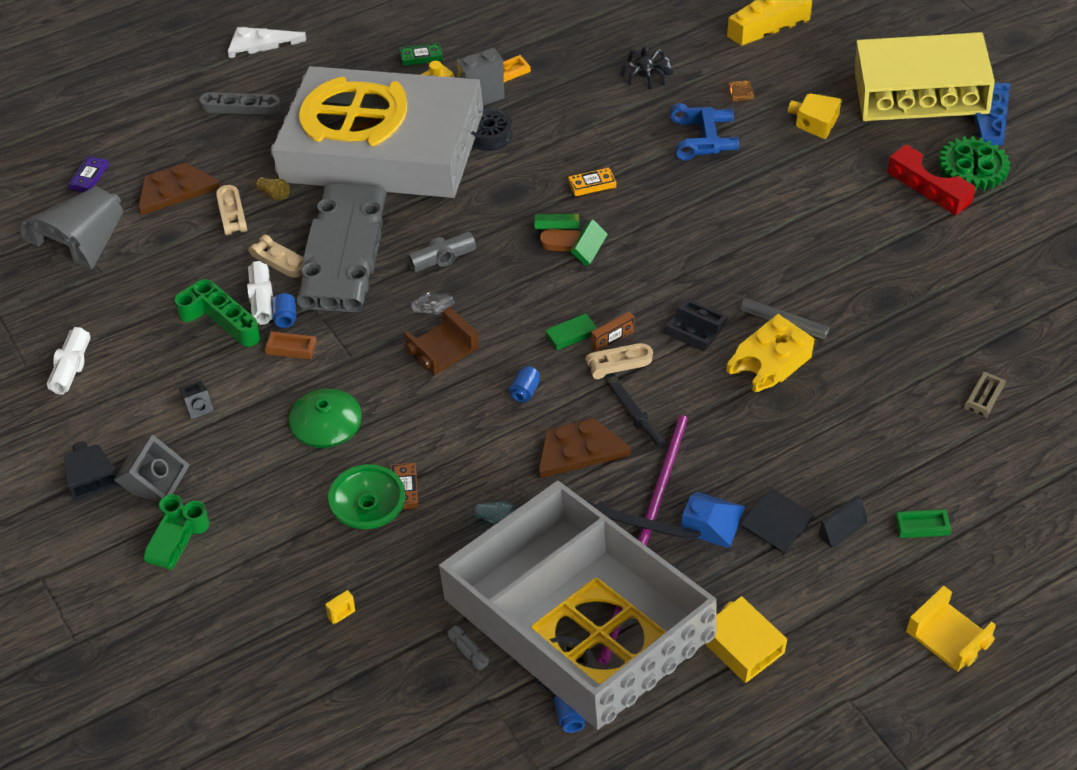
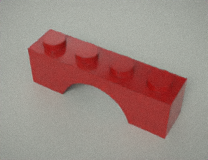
(950, 193)

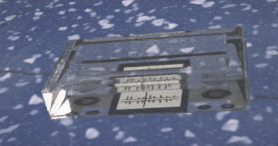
(432, 303)

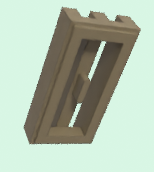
(978, 407)

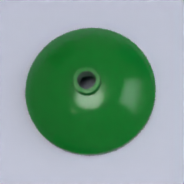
(325, 418)
(365, 487)

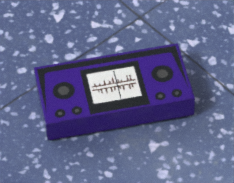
(88, 174)

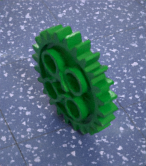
(989, 164)

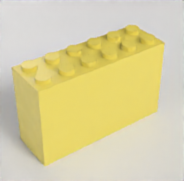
(923, 76)

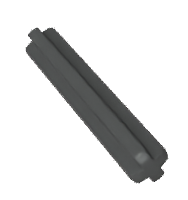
(768, 312)

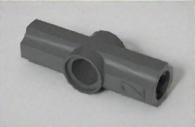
(441, 252)

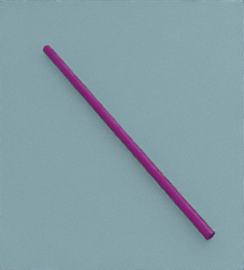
(652, 511)

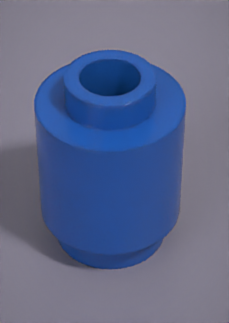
(284, 310)
(524, 384)
(567, 717)

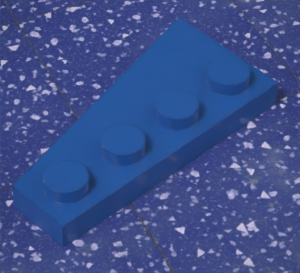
(993, 125)

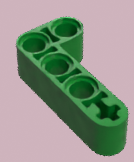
(210, 299)

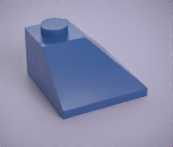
(713, 518)

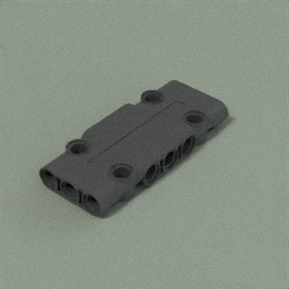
(342, 248)

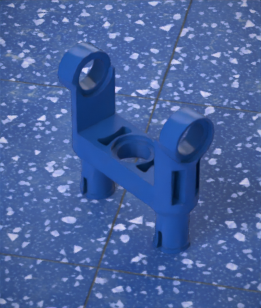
(710, 142)

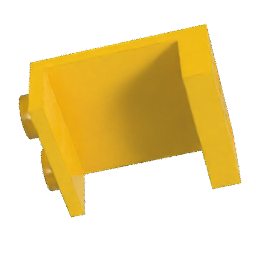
(948, 631)

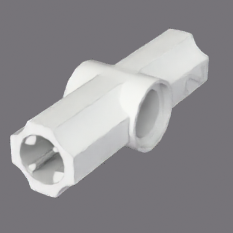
(260, 292)
(68, 360)

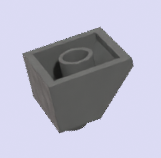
(151, 470)

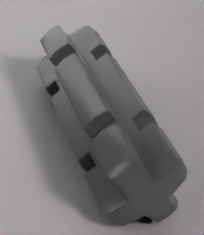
(468, 647)

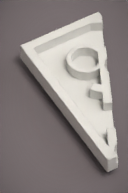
(261, 39)

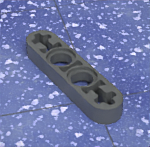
(269, 103)

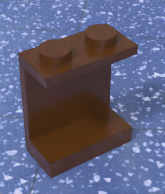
(444, 343)

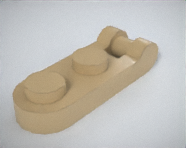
(231, 209)
(277, 257)
(619, 359)

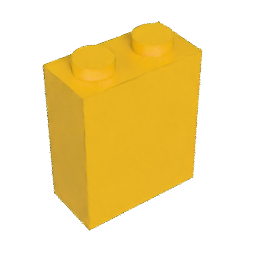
(746, 639)

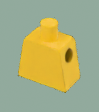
(816, 114)

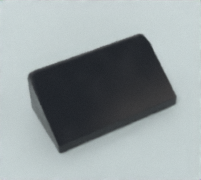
(843, 522)

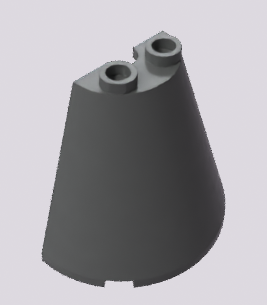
(78, 222)

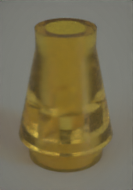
(276, 188)

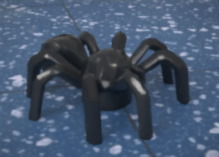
(647, 67)

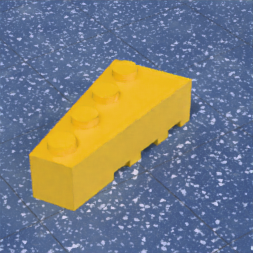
(766, 17)

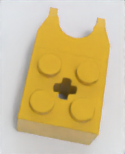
(772, 353)

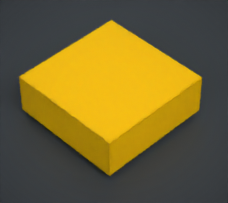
(340, 607)

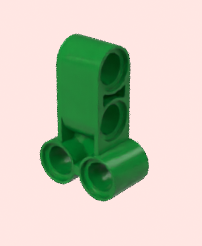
(175, 530)

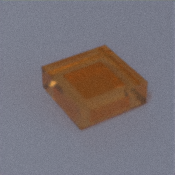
(741, 91)

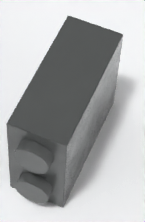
(489, 69)

